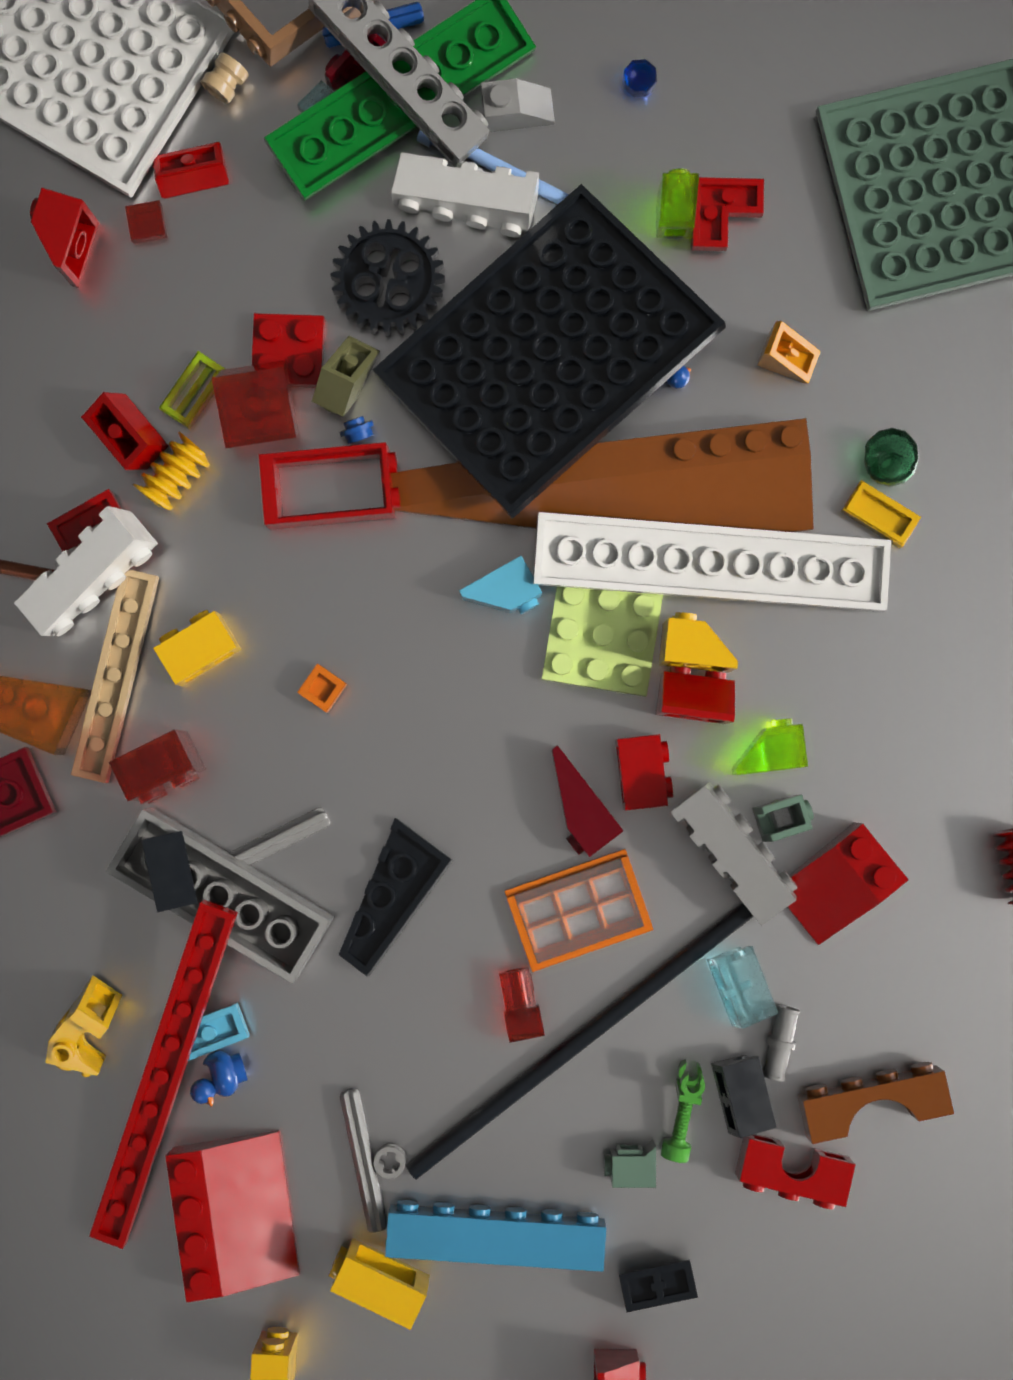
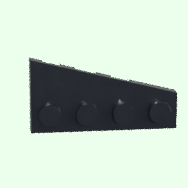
(400, 884)

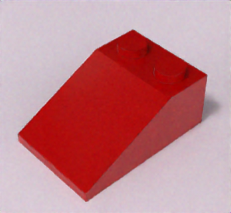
(843, 882)

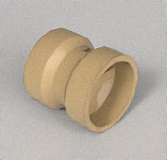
(224, 78)

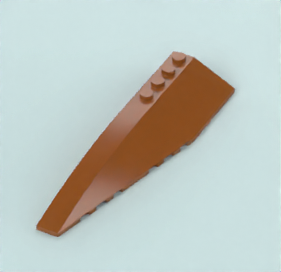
(704, 477)

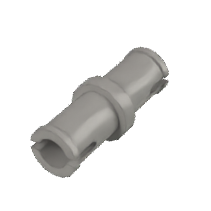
(781, 1043)

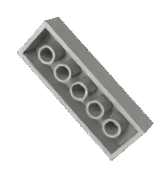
(271, 921)

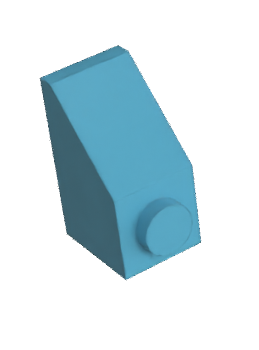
(505, 589)

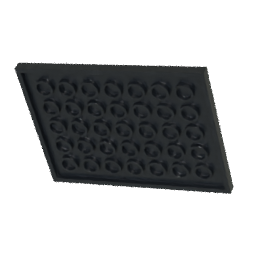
(548, 350)

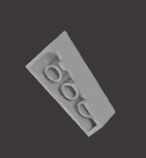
(736, 853)

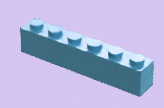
(496, 1236)

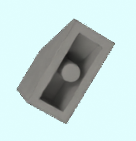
(516, 104)

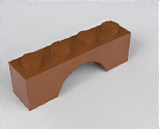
(831, 1110)

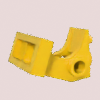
(91, 1014)

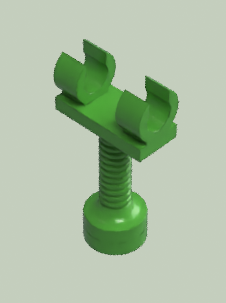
(688, 1093)

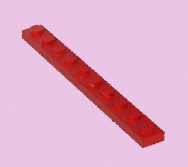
(163, 1073)

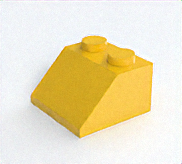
(693, 645)

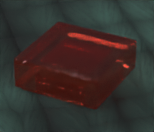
(146, 221)

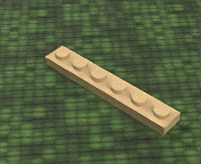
(115, 676)

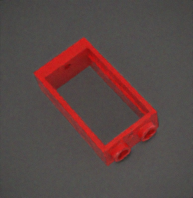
(271, 489)

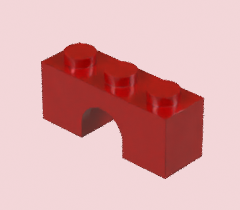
(824, 1180)

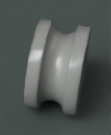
(379, 1164)

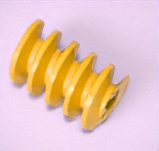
(173, 472)

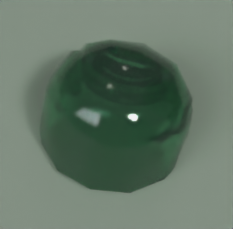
(891, 457)

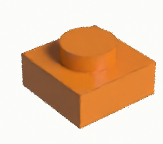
(322, 688)

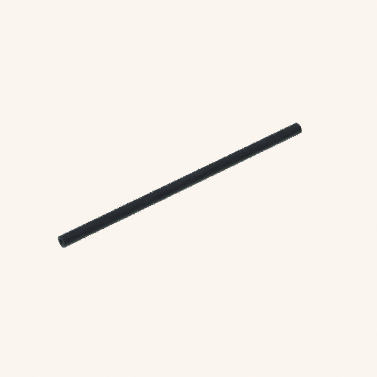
(578, 1041)

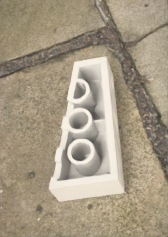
(466, 193)
(86, 572)

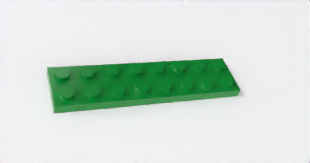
(365, 120)

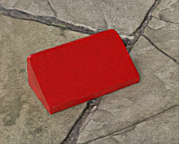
(190, 170)

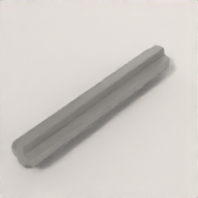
(282, 837)
(363, 1160)

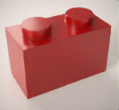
(124, 431)
(642, 772)

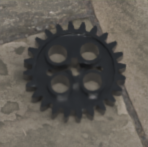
(358, 270)

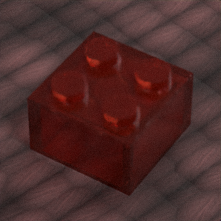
(255, 404)
(158, 766)

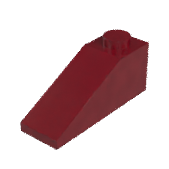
(583, 811)

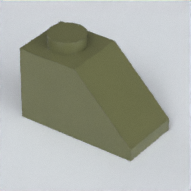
(344, 376)

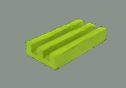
(180, 385)

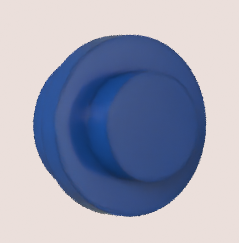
(357, 430)

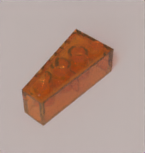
(41, 712)

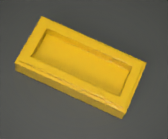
(880, 514)

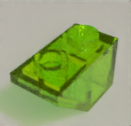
(676, 204)

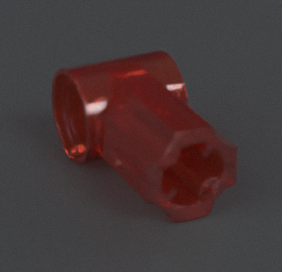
(521, 1014)

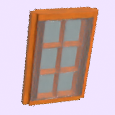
(578, 910)

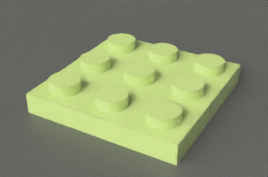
(602, 639)

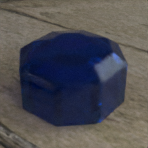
(639, 78)

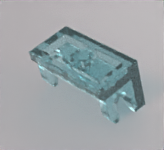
(742, 986)

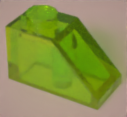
(774, 749)

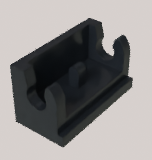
(169, 871)
(743, 1095)
(658, 1286)

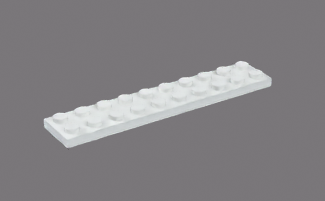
(711, 562)

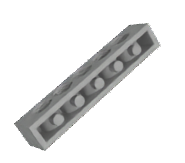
(353, 34)

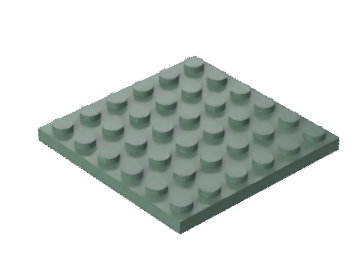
(926, 182)

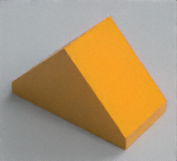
(788, 353)

